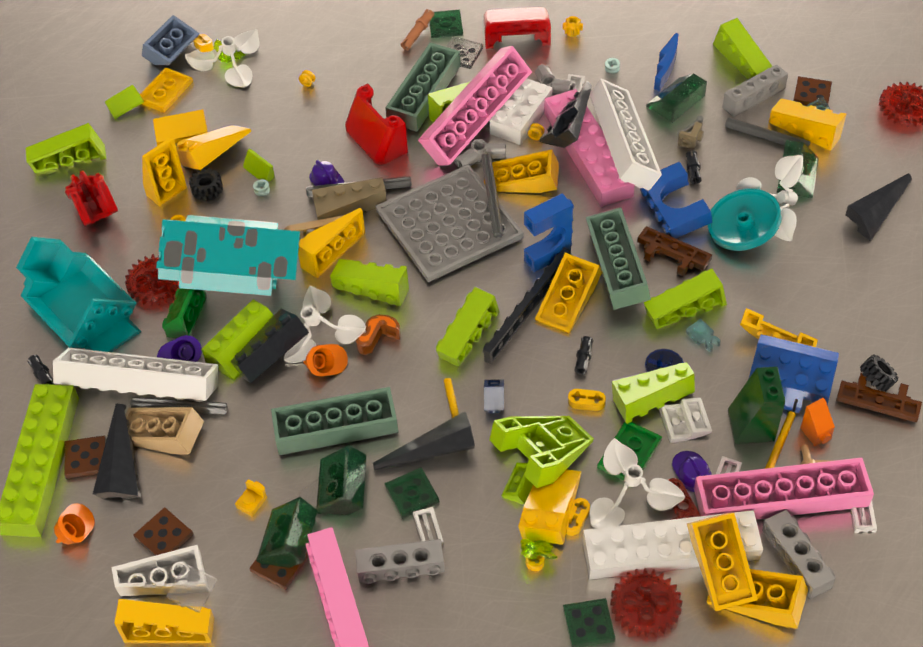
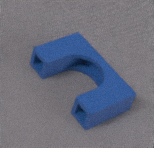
(552, 213)
(676, 220)

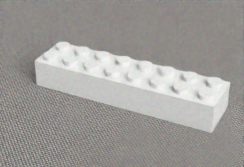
(625, 135)
(136, 374)
(655, 546)

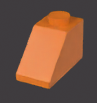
(818, 423)

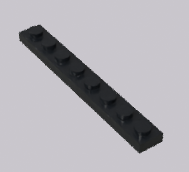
(522, 310)

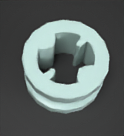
(612, 61)
(261, 183)

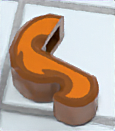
(375, 327)

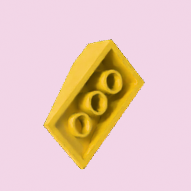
(204, 148)
(162, 172)
(527, 173)
(328, 243)
(568, 293)
(549, 509)
(722, 560)
(779, 598)

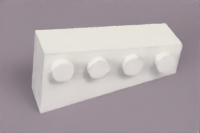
(156, 573)

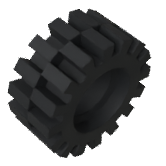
(208, 191)
(879, 373)

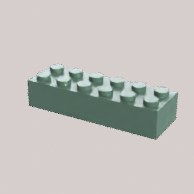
(429, 74)
(618, 258)
(334, 421)

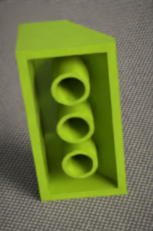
(235, 337)

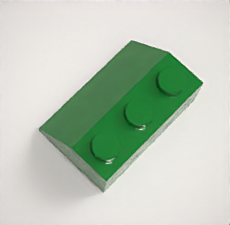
(183, 312)

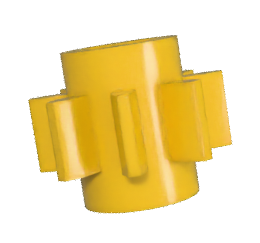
(572, 26)

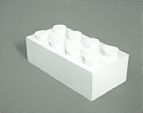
(520, 111)

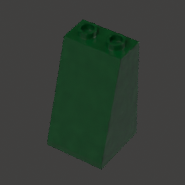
(758, 408)

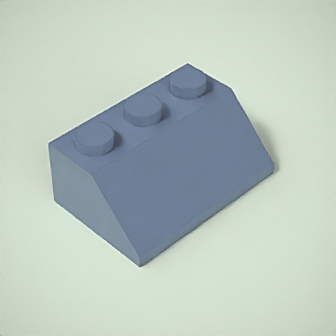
(168, 42)

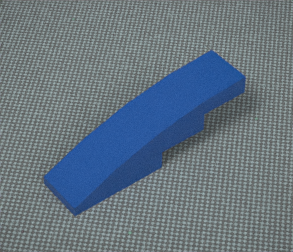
(666, 62)

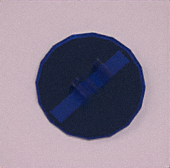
(662, 358)

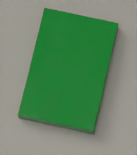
(638, 439)

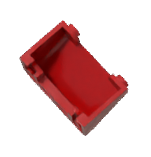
(516, 22)
(378, 137)

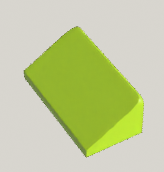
(124, 101)
(258, 166)
(518, 485)

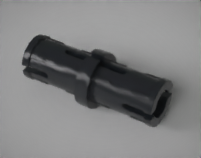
(693, 167)
(583, 355)
(40, 370)

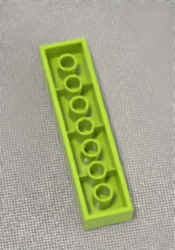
(37, 460)

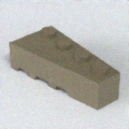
(345, 198)

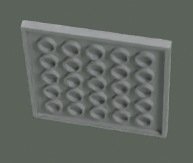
(446, 223)

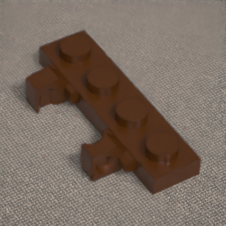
(686, 254)
(891, 404)

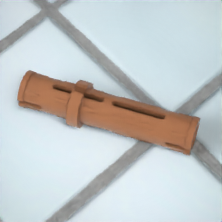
(421, 24)

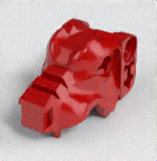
(90, 197)

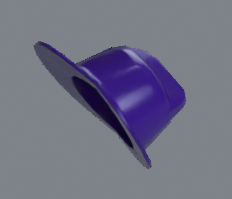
(324, 173)
(182, 348)
(689, 466)

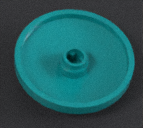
(745, 219)

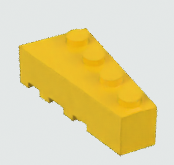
(809, 123)
(162, 623)

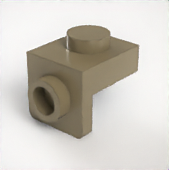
(691, 139)

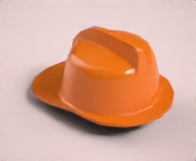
(326, 360)
(74, 524)

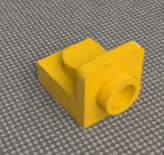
(251, 498)

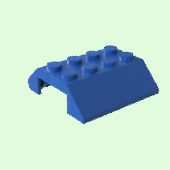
(803, 369)

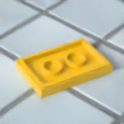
(165, 89)
(180, 126)

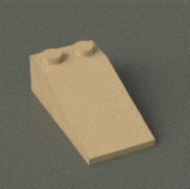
(164, 428)

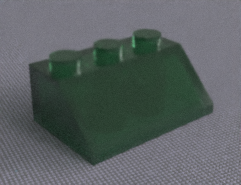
(678, 97)
(806, 182)
(341, 482)
(287, 534)

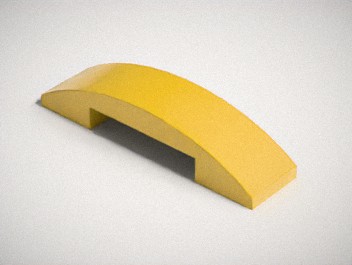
(754, 325)

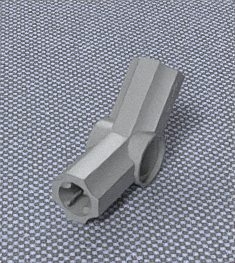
(546, 77)
(477, 148)

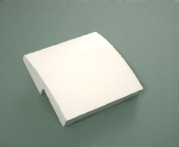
(685, 420)

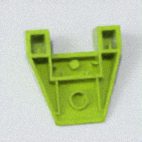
(546, 441)

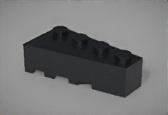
(269, 344)

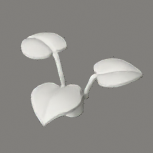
(238, 76)
(788, 171)
(314, 304)
(621, 459)

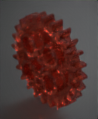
(903, 103)
(144, 283)
(646, 603)

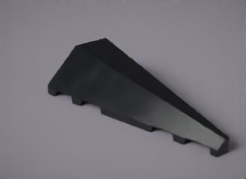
(569, 121)
(875, 207)
(446, 438)
(116, 471)

